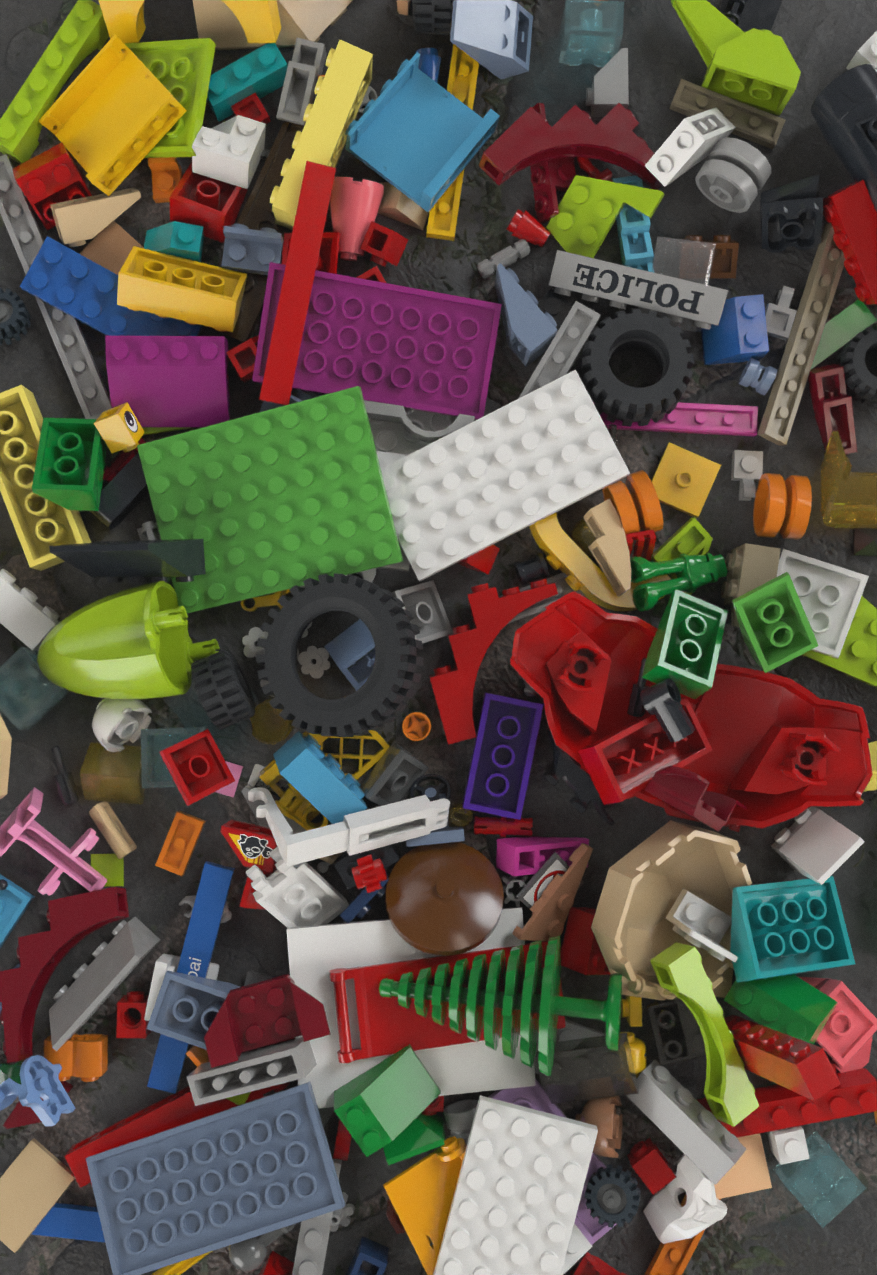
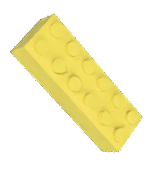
(326, 123)
(35, 519)

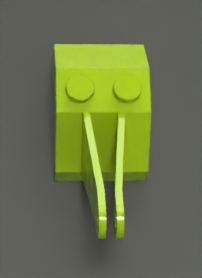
(740, 64)

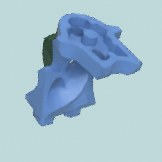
(31, 1080)

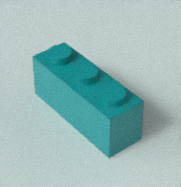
(254, 73)

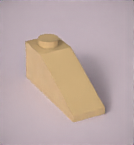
(87, 216)

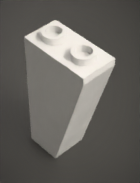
(689, 144)

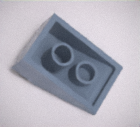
(187, 1007)

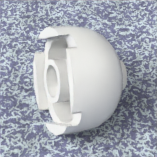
(120, 721)

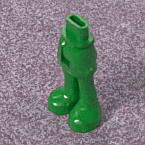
(691, 573)

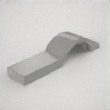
(397, 414)

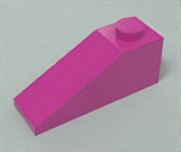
(528, 854)

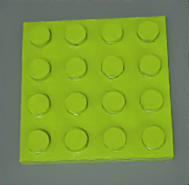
(185, 72)

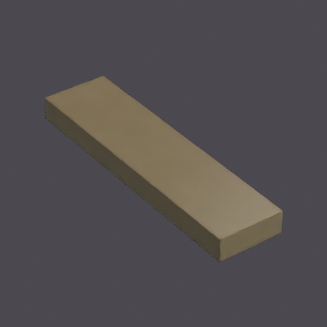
(749, 121)

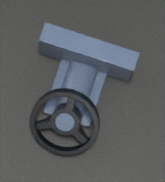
(442, 835)

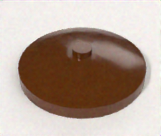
(444, 898)

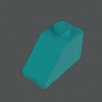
(177, 240)

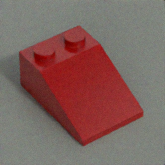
(206, 203)

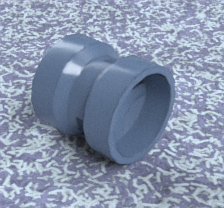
(757, 376)

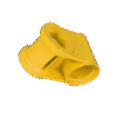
(298, 809)

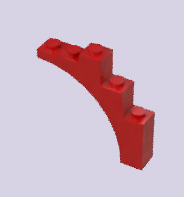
(490, 615)

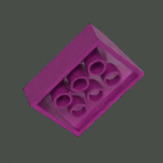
(170, 379)

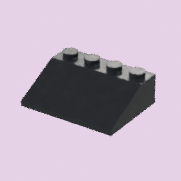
(136, 559)

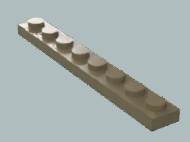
(803, 340)

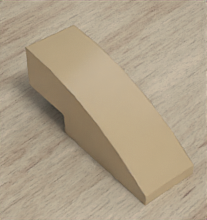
(610, 546)

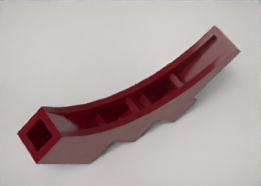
(574, 135)
(39, 955)

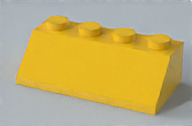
(181, 289)

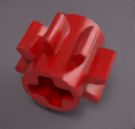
(369, 873)

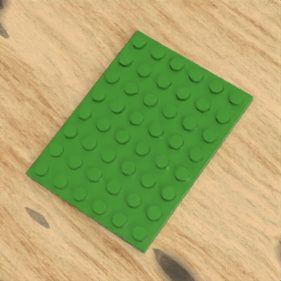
(274, 498)

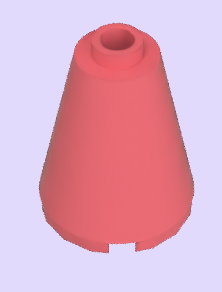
(352, 210)

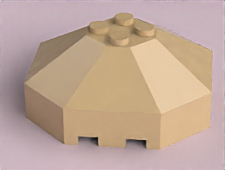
(644, 887)

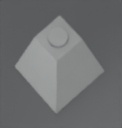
(426, 609)

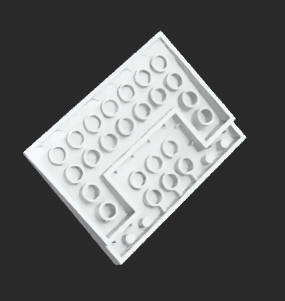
(373, 942)

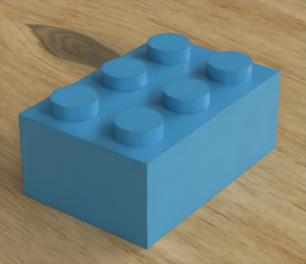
(319, 778)

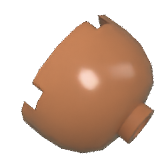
(609, 1124)

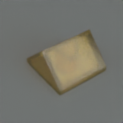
(112, 775)

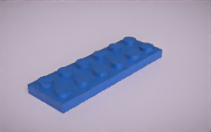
(90, 295)

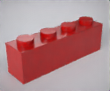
(855, 233)

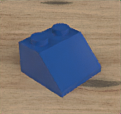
(739, 332)

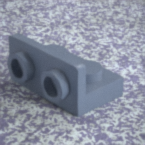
(251, 249)

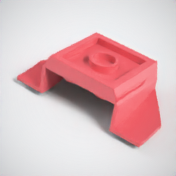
(849, 1028)

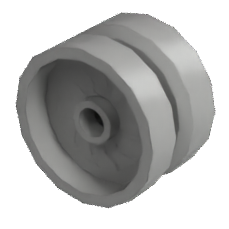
(733, 174)

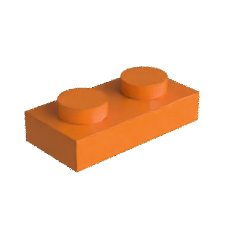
(180, 843)

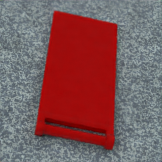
(390, 1027)

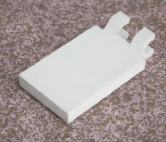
(296, 894)

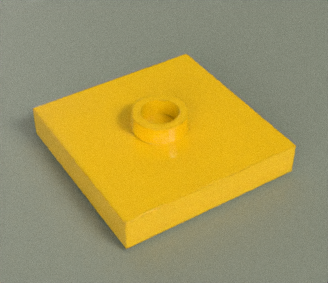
(684, 479)

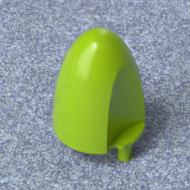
(124, 646)

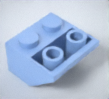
(354, 653)

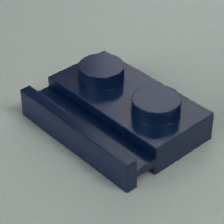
(360, 905)

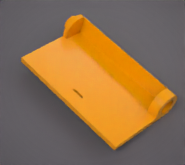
(424, 1198)

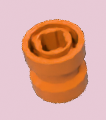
(416, 726)

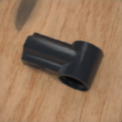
(664, 702)

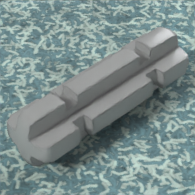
(505, 257)

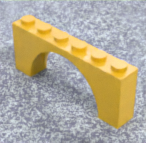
(257, 17)

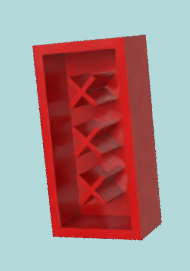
(632, 754)

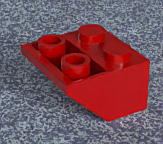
(50, 180)
(580, 946)

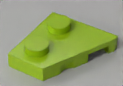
(688, 540)

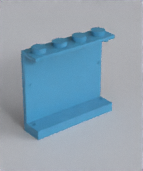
(418, 135)

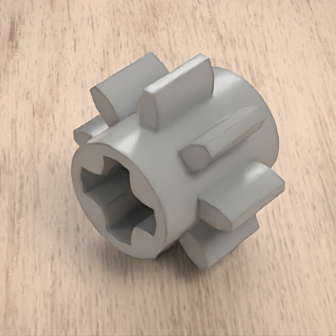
(509, 884)

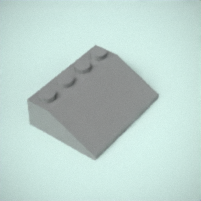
(99, 980)

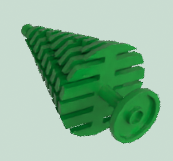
(504, 997)

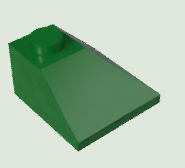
(418, 1137)

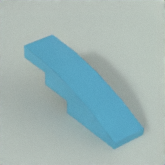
(634, 233)

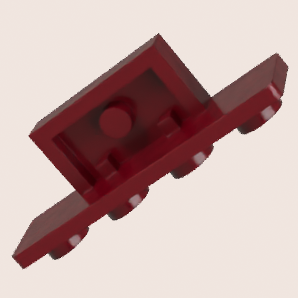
(548, 178)

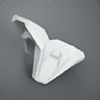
(702, 1209)

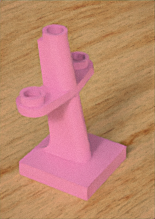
(22, 826)

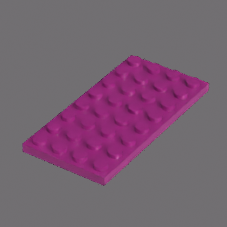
(391, 342)

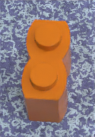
(80, 1056)

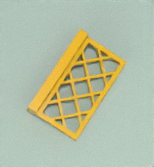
(270, 774)

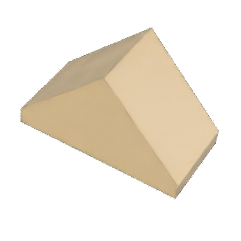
(401, 208)

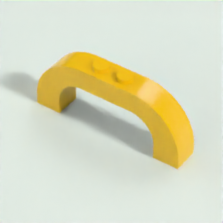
(580, 569)

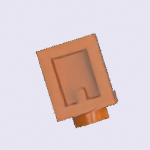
(165, 177)

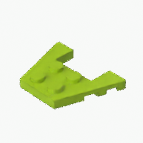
(591, 210)

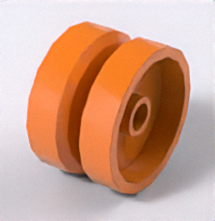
(636, 503)
(782, 506)

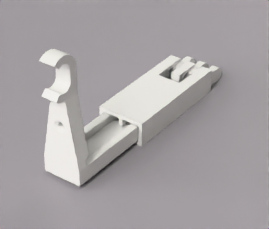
(357, 832)

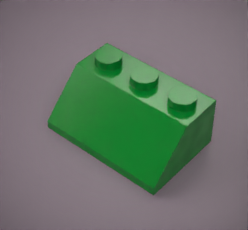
(70, 463)
(784, 1005)

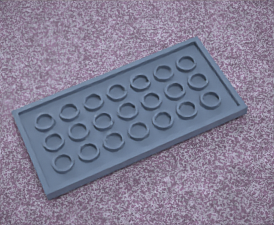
(214, 1182)

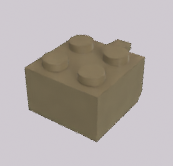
(748, 569)

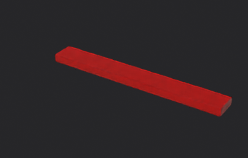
(297, 283)

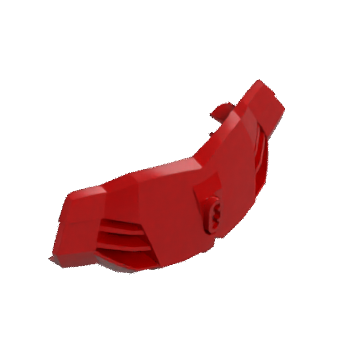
(767, 734)

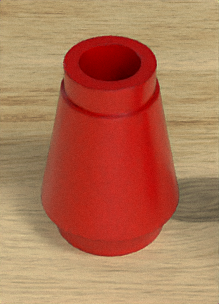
(527, 227)

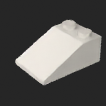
(816, 844)

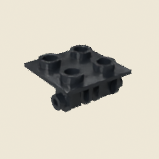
(751, 13)

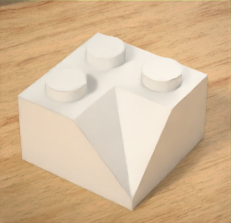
(229, 150)

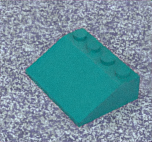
(788, 929)

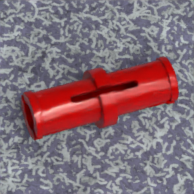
(503, 826)

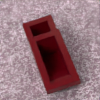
(832, 405)

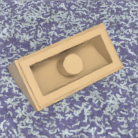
(112, 829)

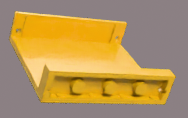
(112, 115)

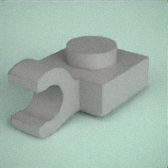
(779, 315)
(747, 468)

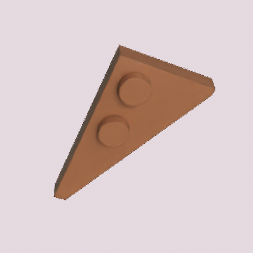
(556, 901)

